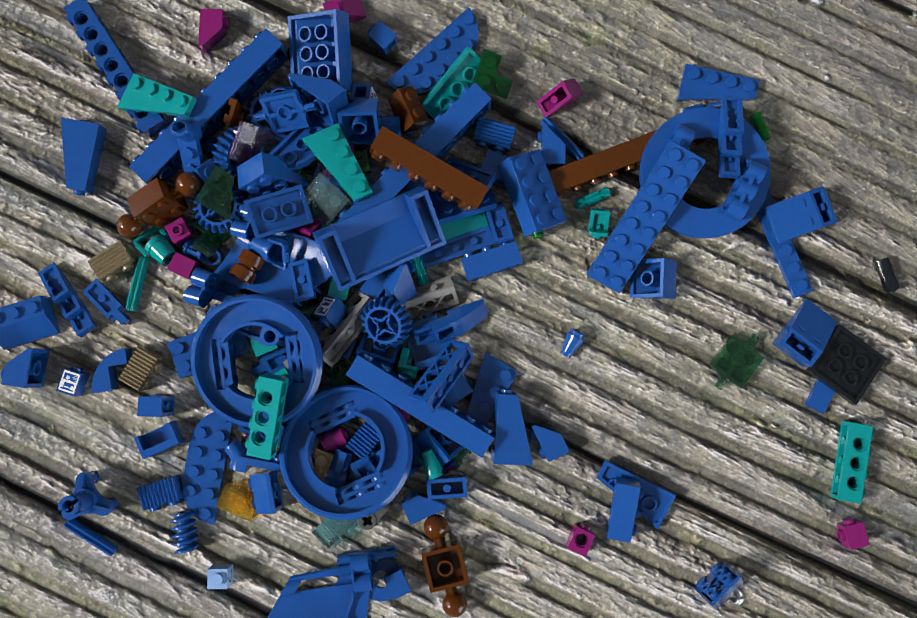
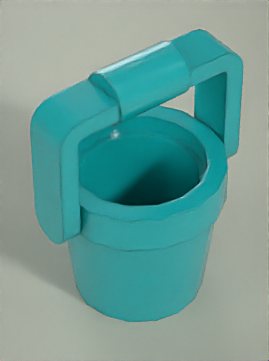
(157, 246)

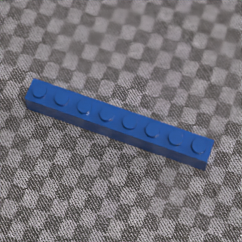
(396, 388)

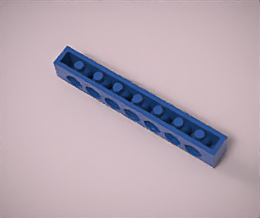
(77, 13)

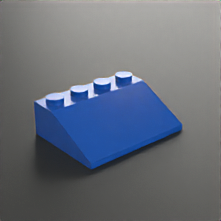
(321, 46)

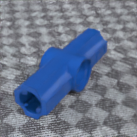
(338, 471)

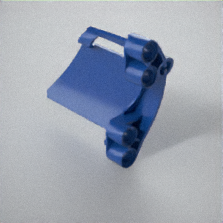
(269, 281)
(343, 600)

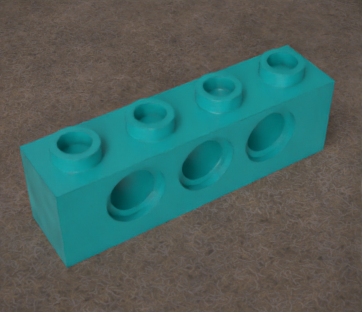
(277, 387)
(845, 453)

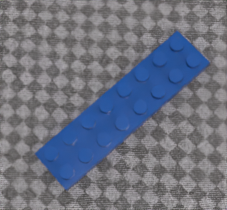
(645, 216)

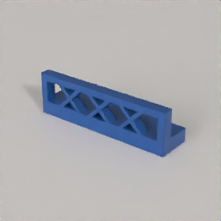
(447, 375)

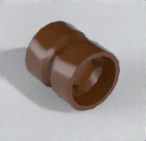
(247, 267)

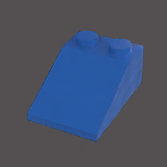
(325, 92)

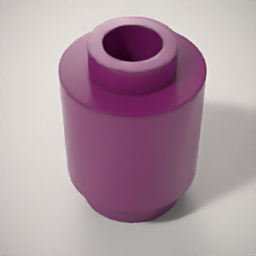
(335, 438)

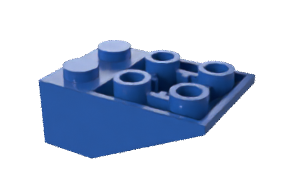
(267, 175)
(801, 214)
(806, 334)
(718, 584)

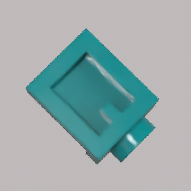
(405, 365)

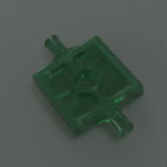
(736, 361)

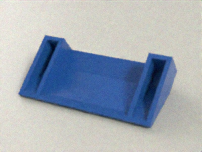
(380, 237)

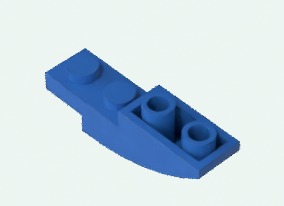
(451, 326)

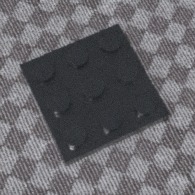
(847, 365)

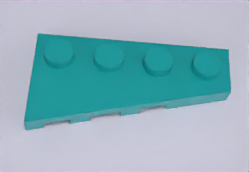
(451, 83)
(155, 98)
(336, 155)

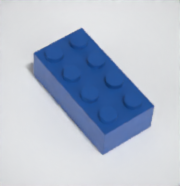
(532, 192)

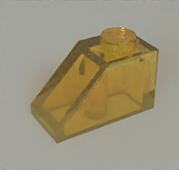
(237, 501)

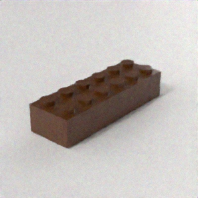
(427, 169)

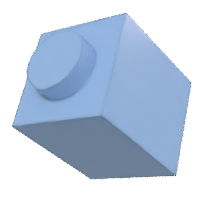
(220, 576)

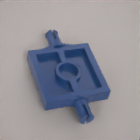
(285, 111)

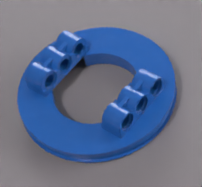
(747, 191)
(215, 362)
(329, 410)

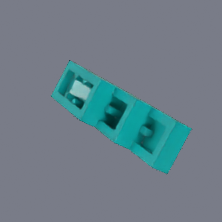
(464, 225)

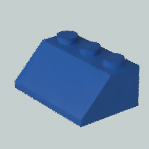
(27, 322)

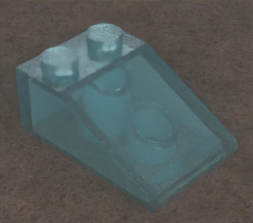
(326, 198)

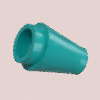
(431, 465)

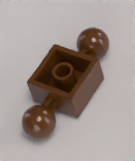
(158, 204)
(445, 566)

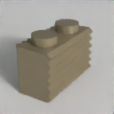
(113, 261)
(141, 368)

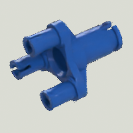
(86, 498)

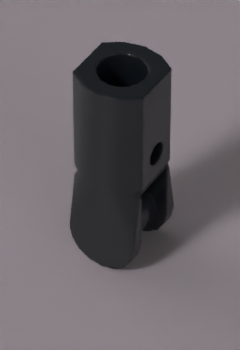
(887, 275)

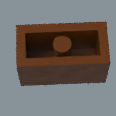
(407, 105)

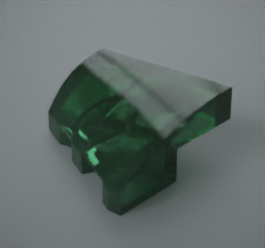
(217, 193)

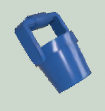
(270, 249)

